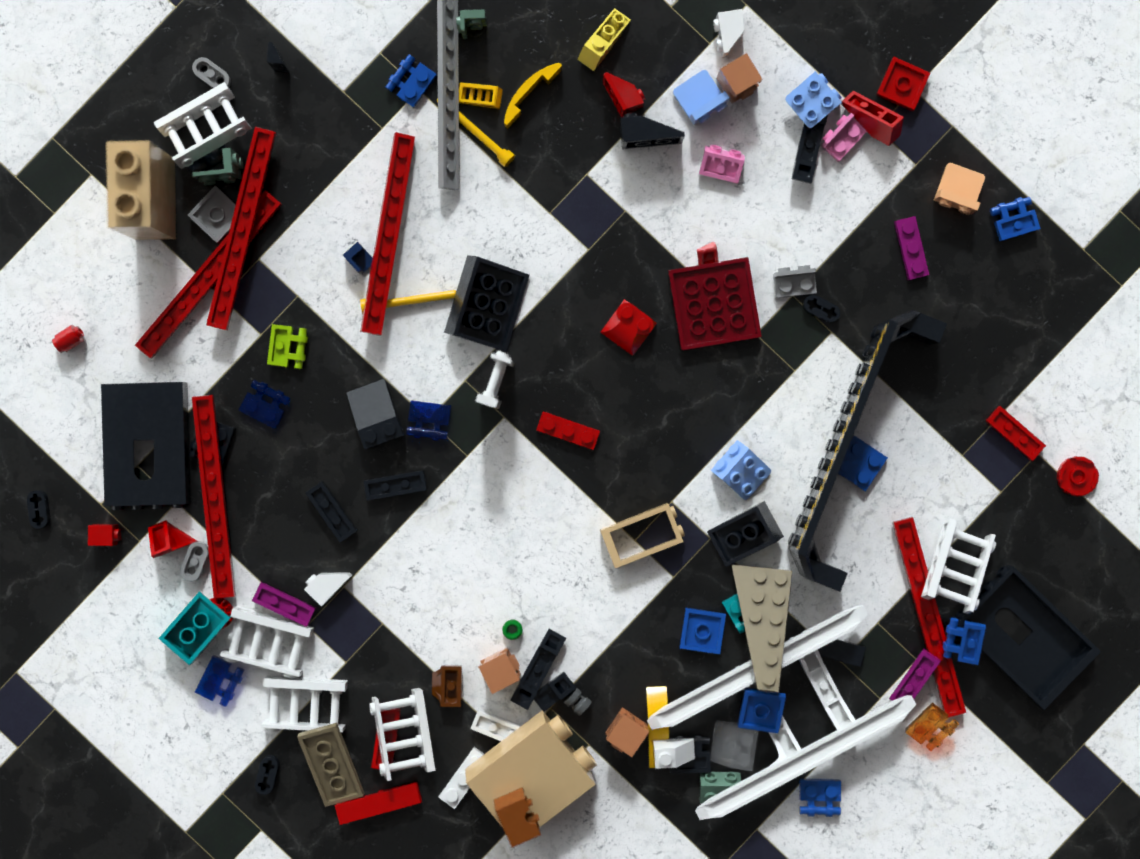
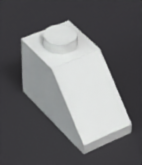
(325, 585)
(673, 752)

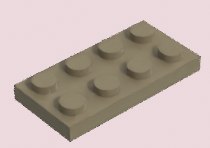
(330, 764)

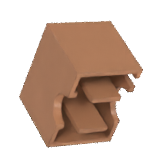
(739, 78)
(500, 670)
(626, 732)

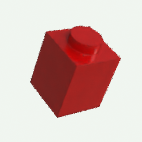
(103, 534)

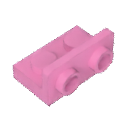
(843, 138)
(722, 163)

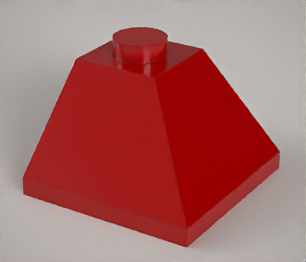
(623, 94)

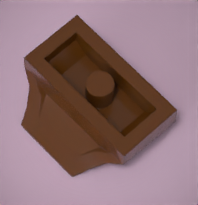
(448, 685)

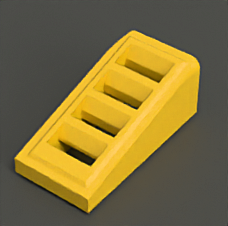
(496, 98)

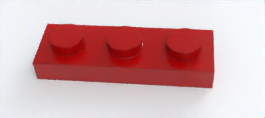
(568, 430)
(1015, 433)
(390, 736)

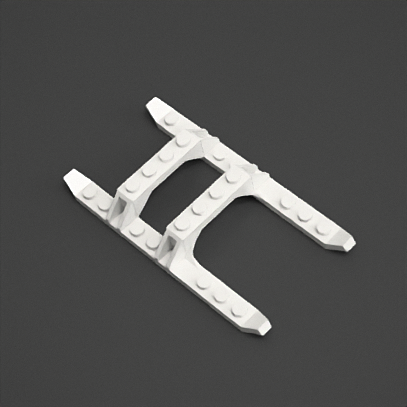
(792, 759)

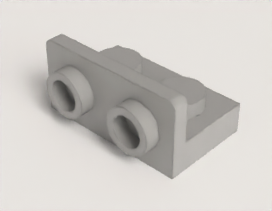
(794, 282)

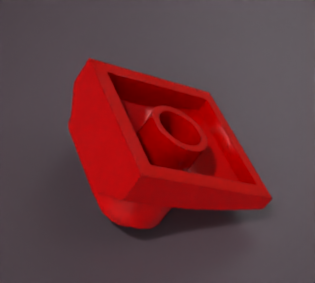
(628, 327)

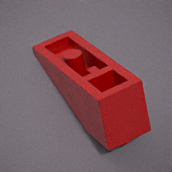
(874, 118)

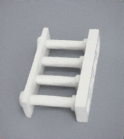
(195, 109)
(490, 395)
(939, 569)
(261, 622)
(295, 686)
(422, 739)

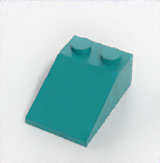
(194, 628)

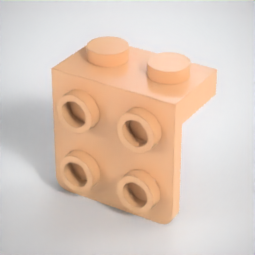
(960, 189)

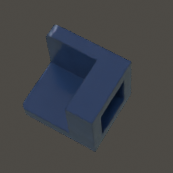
(358, 258)

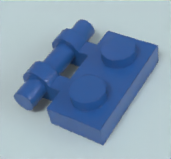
(417, 83)
(1015, 225)
(971, 641)
(820, 790)

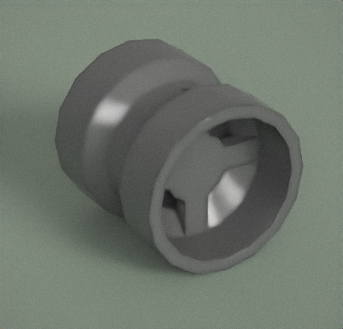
(577, 701)

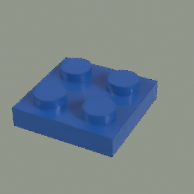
(861, 463)
(702, 630)
(761, 710)

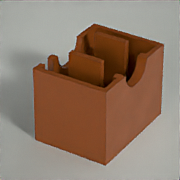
(515, 820)

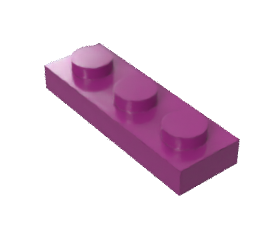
(911, 248)
(284, 604)
(916, 675)

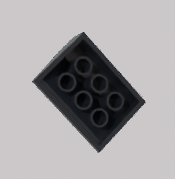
(486, 303)

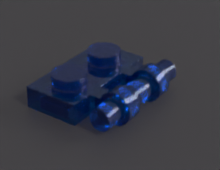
(262, 410)
(428, 413)
(214, 677)

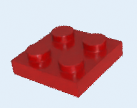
(903, 84)

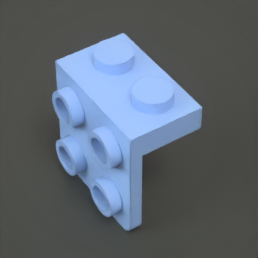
(700, 97)
(813, 99)
(741, 470)

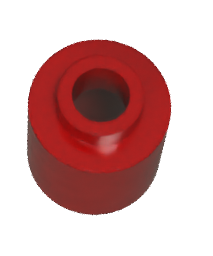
(68, 338)

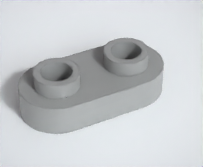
(212, 74)
(194, 560)

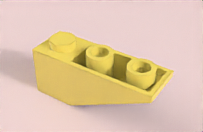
(603, 39)

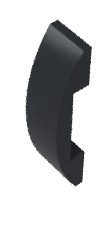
(807, 152)
(537, 669)

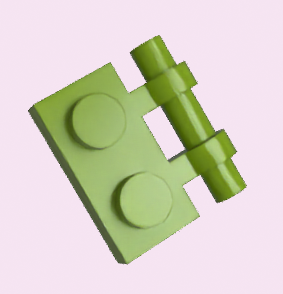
(280, 346)

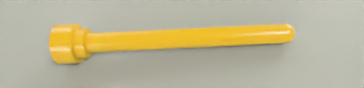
(504, 156)
(416, 299)

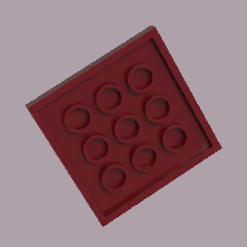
(714, 303)

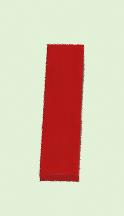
(378, 803)

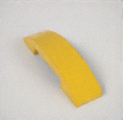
(546, 74)
(656, 700)

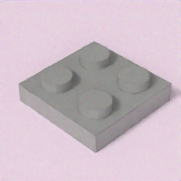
(214, 214)

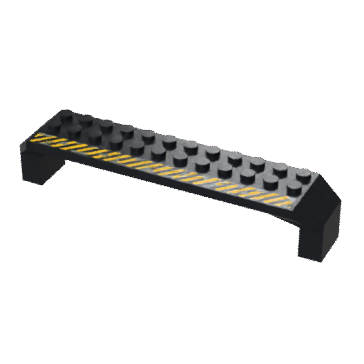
(802, 543)

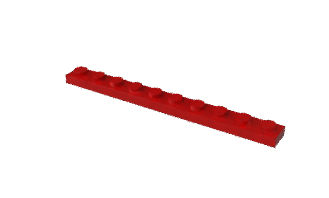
(241, 228)
(387, 234)
(198, 286)
(213, 496)
(928, 616)

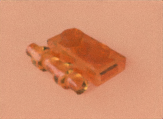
(927, 723)

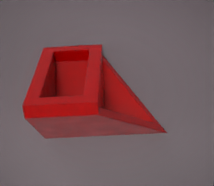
(167, 538)

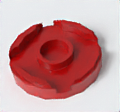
(1077, 476)

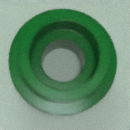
(512, 636)

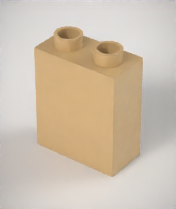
(140, 190)
(538, 761)

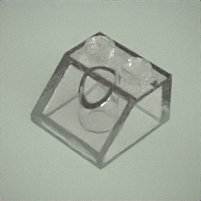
(733, 746)

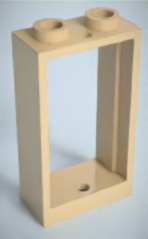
(671, 513)

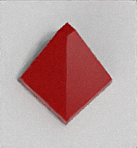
(707, 254)

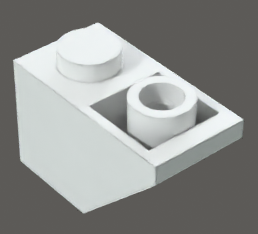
(729, 28)

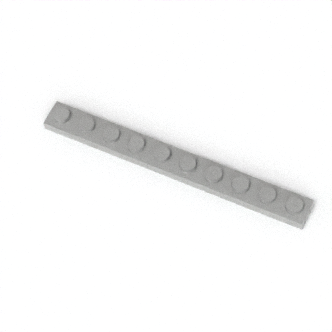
(448, 95)

